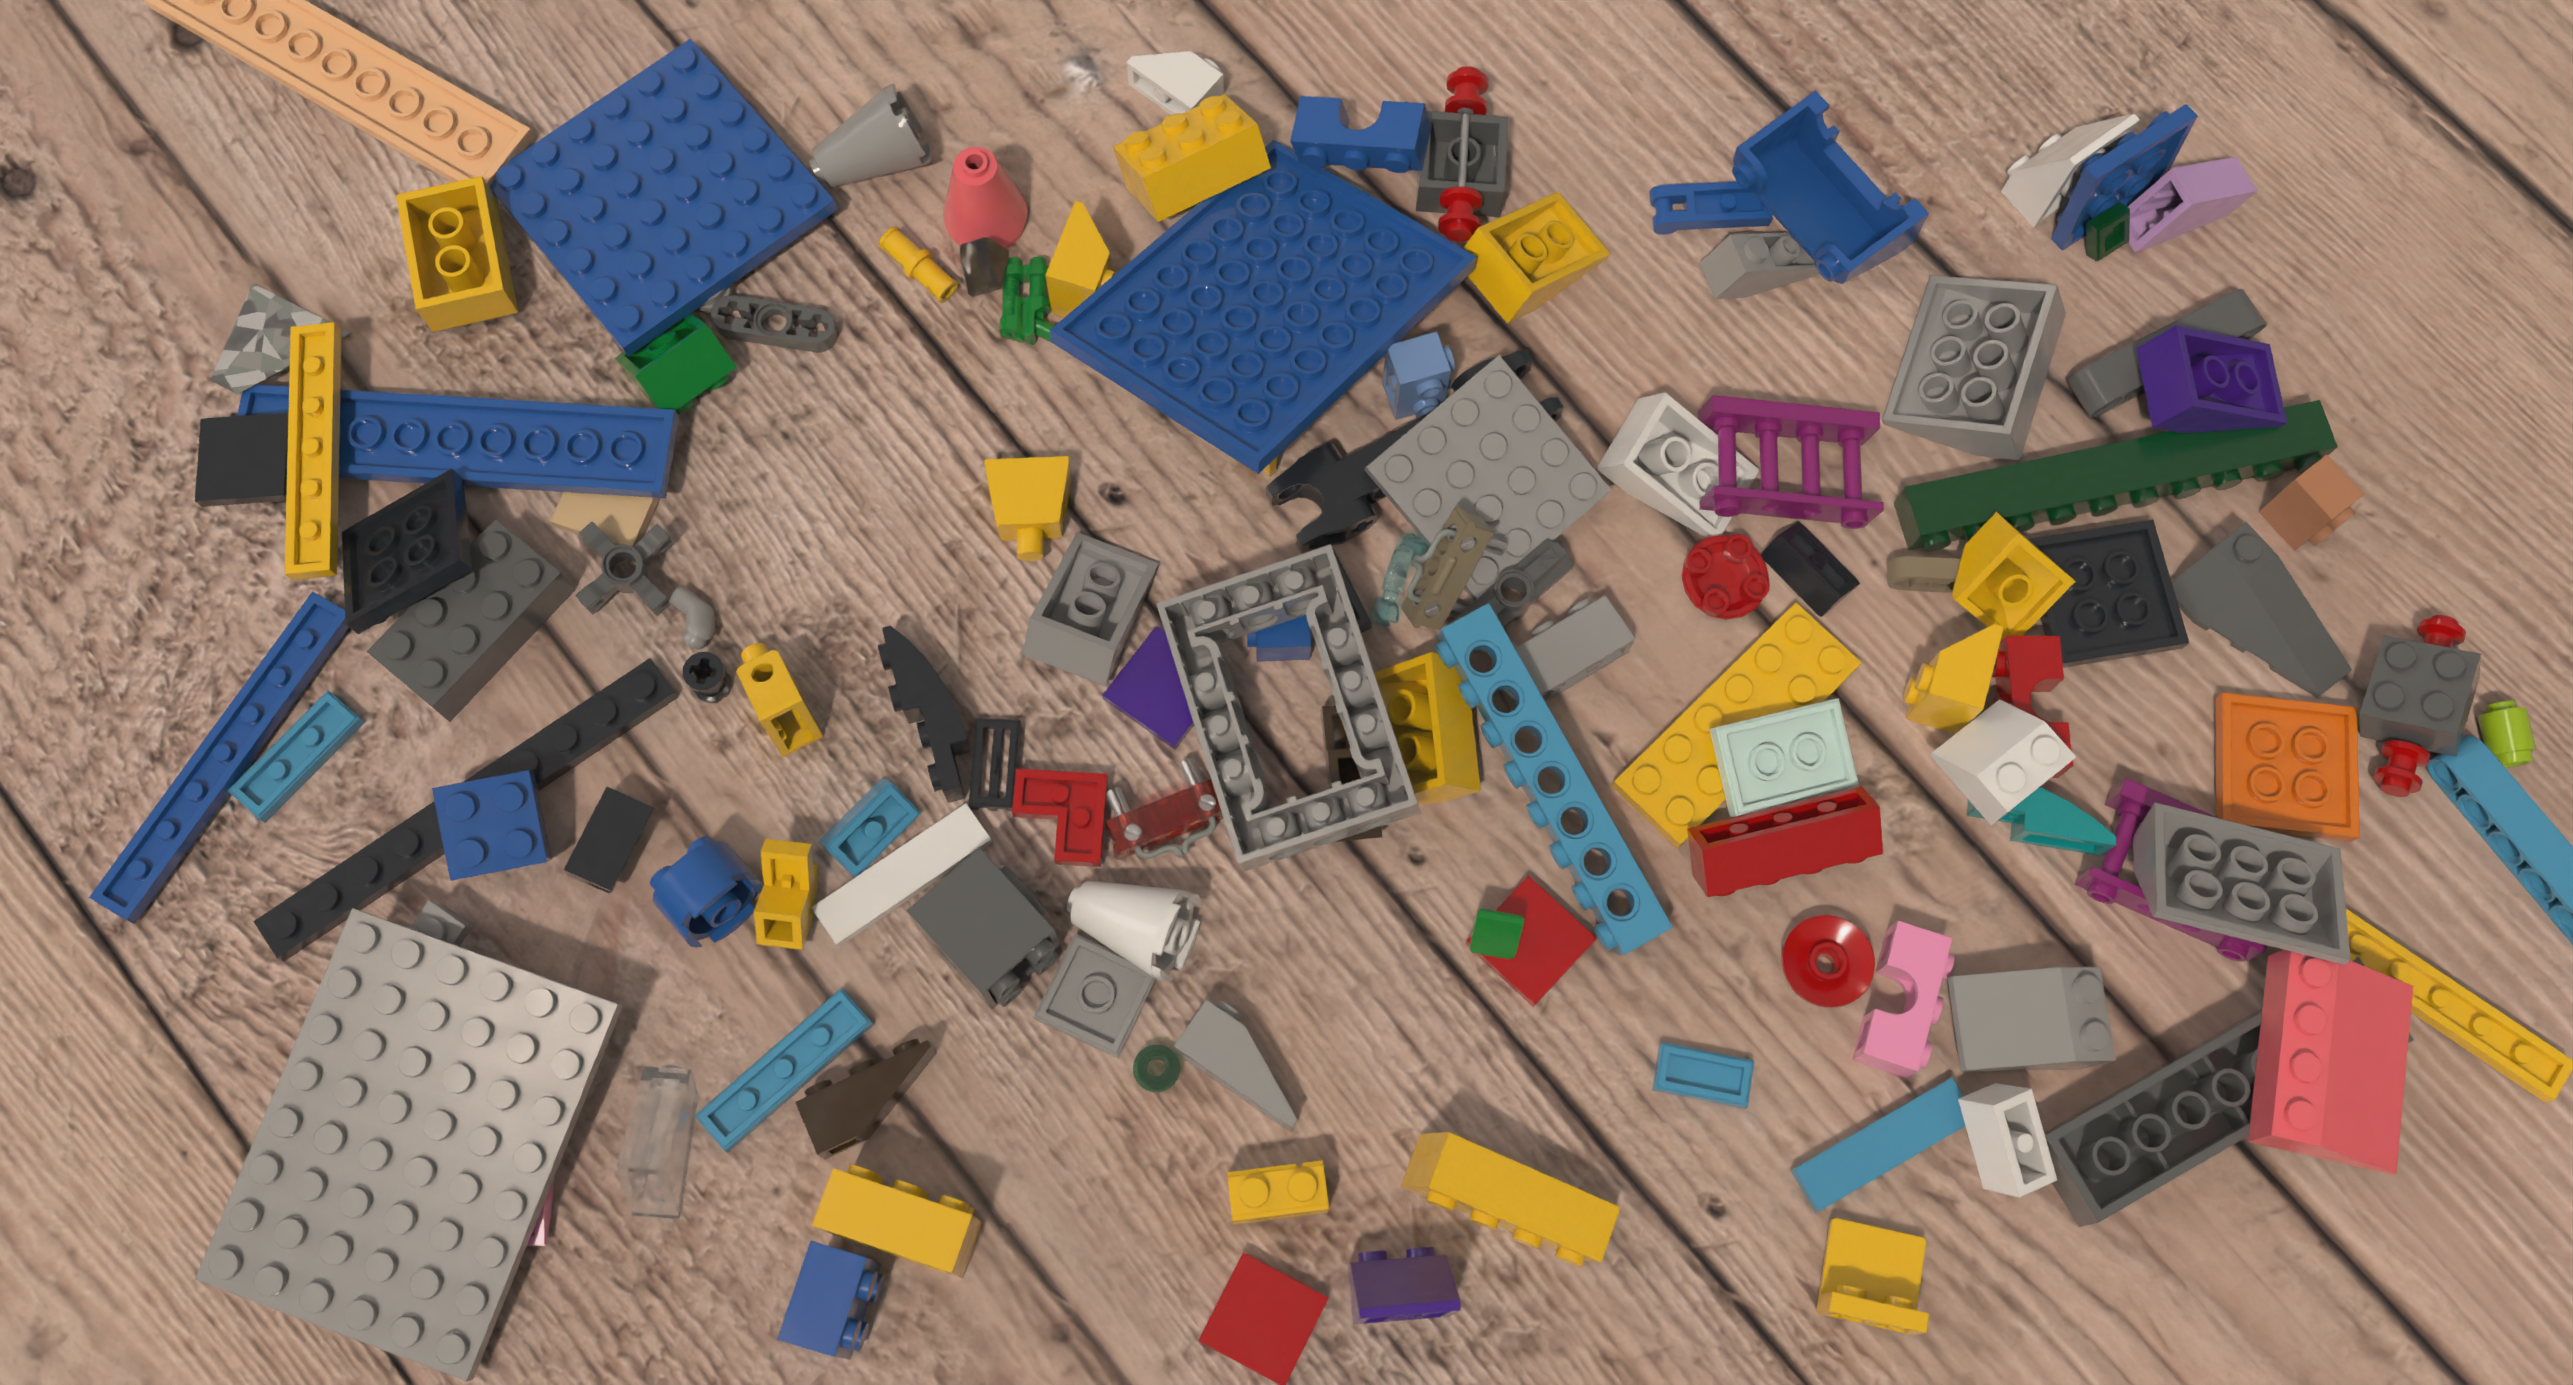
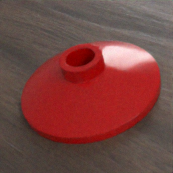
(1843, 946)

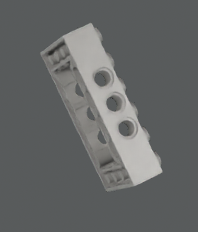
(1252, 602)

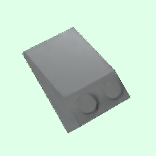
(1089, 609)
(2031, 1020)

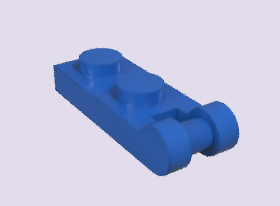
(1706, 207)

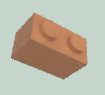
(2313, 504)

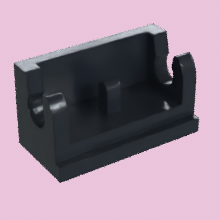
(608, 840)

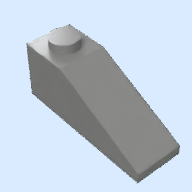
(1226, 1053)

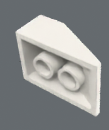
(2042, 183)
(1670, 462)

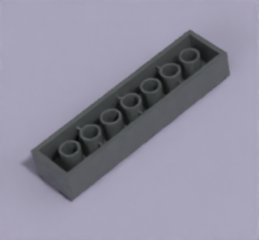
(2157, 1125)

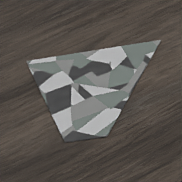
(260, 340)

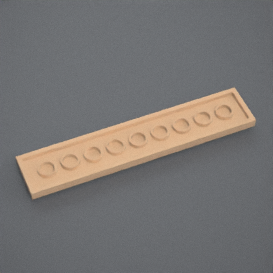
(359, 82)

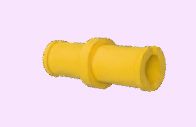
(918, 264)

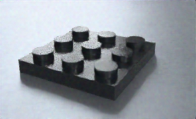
(405, 551)
(2120, 595)

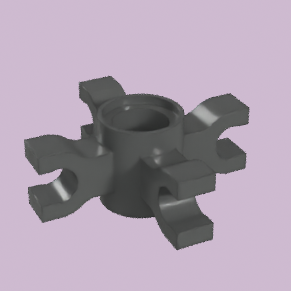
(600, 590)

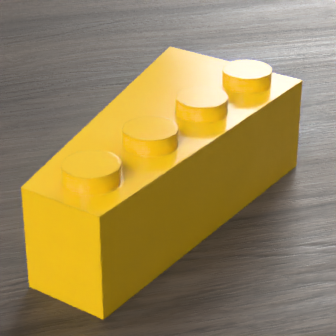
(1510, 1196)

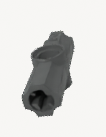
(1529, 577)

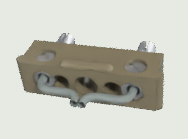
(1447, 569)

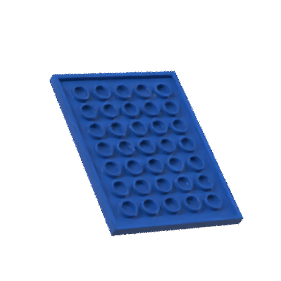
(1263, 306)

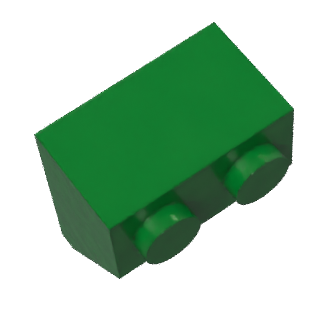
(678, 365)

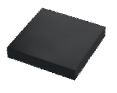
(242, 460)

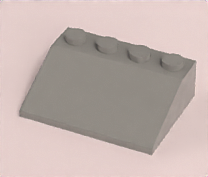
(1977, 364)
(2243, 882)

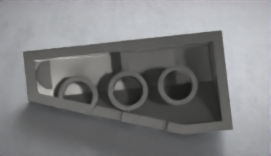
(2257, 605)

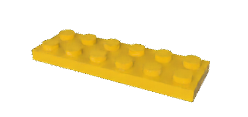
(1678, 775)

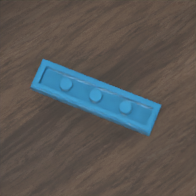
(784, 1070)
(1881, 1146)

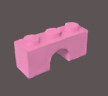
(1919, 964)

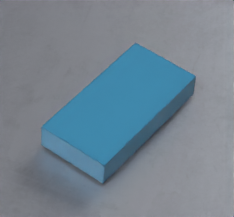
(1703, 1075)

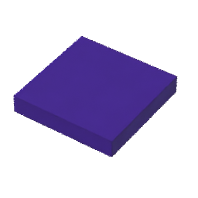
(1152, 692)

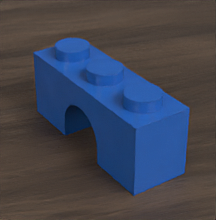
(1392, 143)

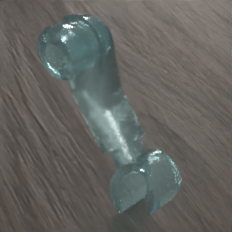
(1385, 608)

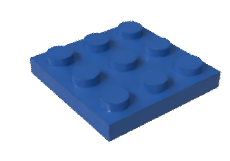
(2123, 172)

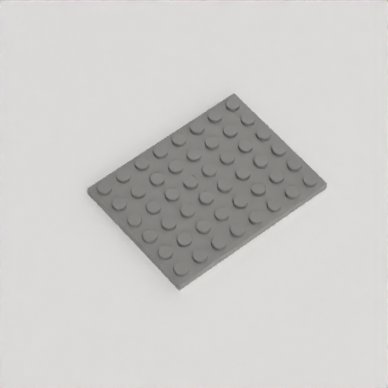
(410, 1144)

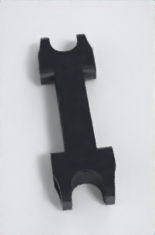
(1345, 488)

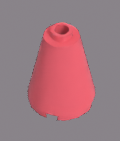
(983, 200)

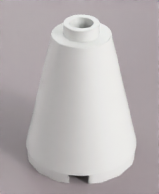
(1139, 923)

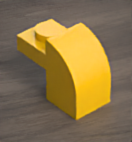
(788, 893)

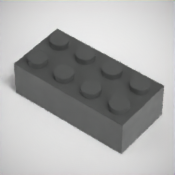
(473, 625)

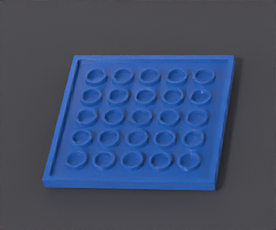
(660, 196)

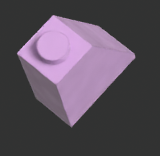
(2187, 200)

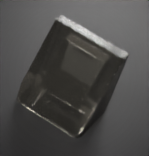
(983, 265)

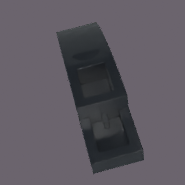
(926, 698)

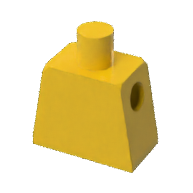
(1029, 500)
(777, 699)

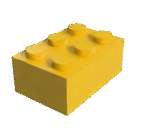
(1191, 156)
(456, 254)
(898, 1220)

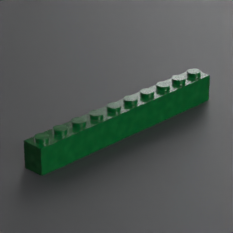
(2110, 477)

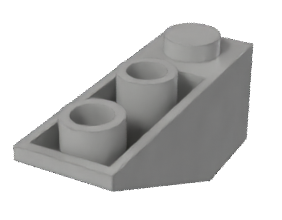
(1756, 264)

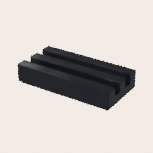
(992, 802)

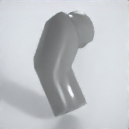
(699, 617)

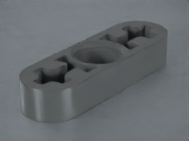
(763, 309)

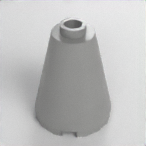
(872, 142)

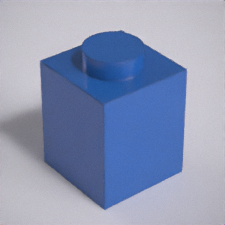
(1283, 641)

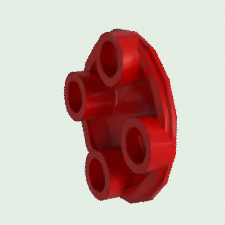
(1725, 576)

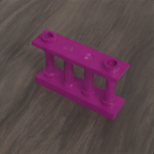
(1810, 426)
(2103, 885)

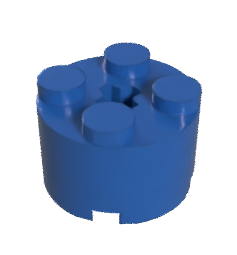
(706, 891)

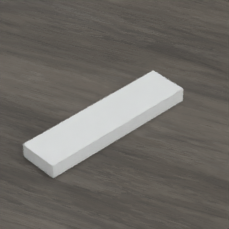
(901, 875)

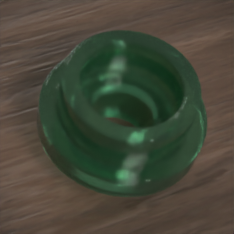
(1160, 1083)

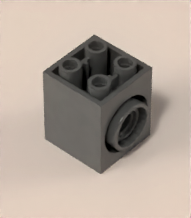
(987, 928)

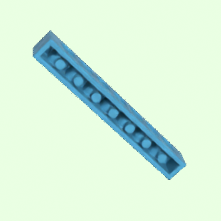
(1644, 914)

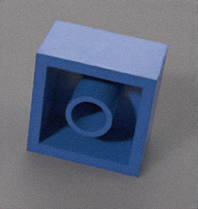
(491, 824)
(831, 1301)

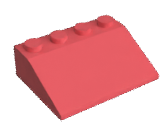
(2331, 1061)

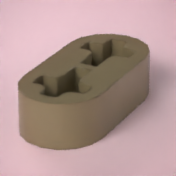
(1922, 573)

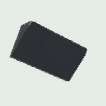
(1809, 568)

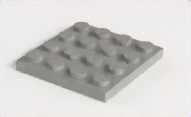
(1498, 460)

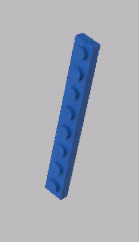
(221, 759)

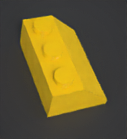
(1431, 727)

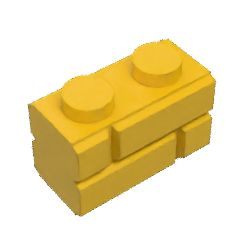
(1277, 1192)

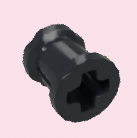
(701, 666)

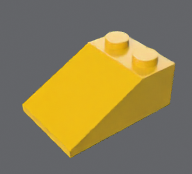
(1532, 255)

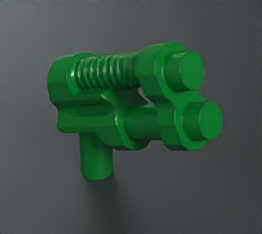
(1025, 316)

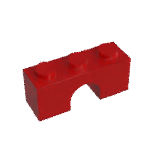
(2026, 667)

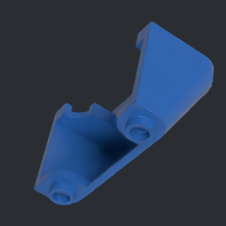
(1824, 194)

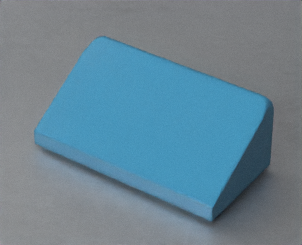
(869, 827)

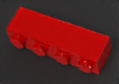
(1785, 841)

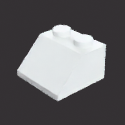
(2002, 758)

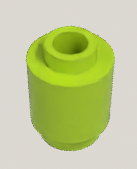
(2508, 733)

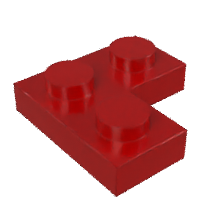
(1075, 802)

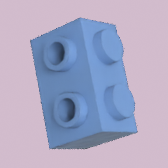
(1417, 375)

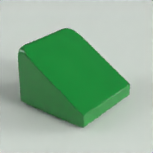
(1496, 933)

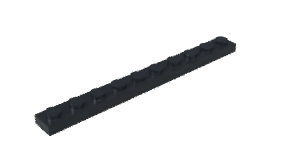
(419, 840)

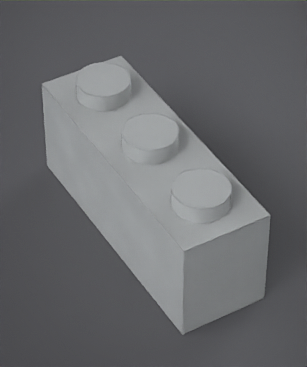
(1573, 648)

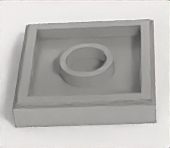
(1095, 996)

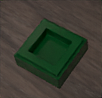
(2107, 231)

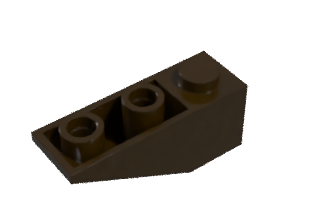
(854, 1108)

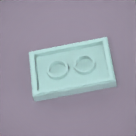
(1784, 757)

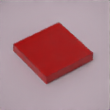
(1547, 944)
(1263, 1319)

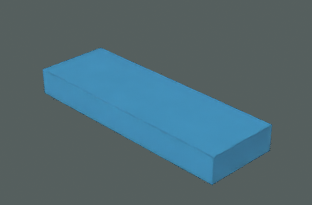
(296, 756)

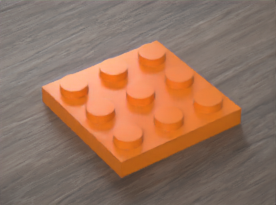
(2288, 766)

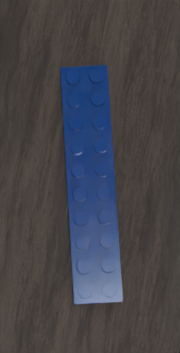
(496, 441)

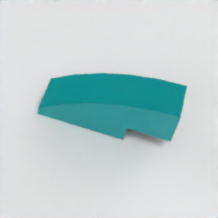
(2054, 823)

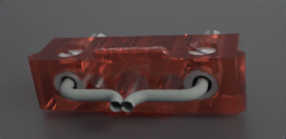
(1164, 818)

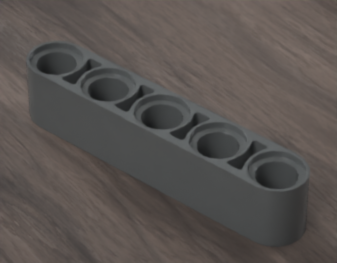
(2118, 377)

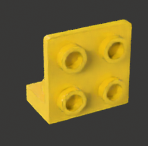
(1873, 1277)

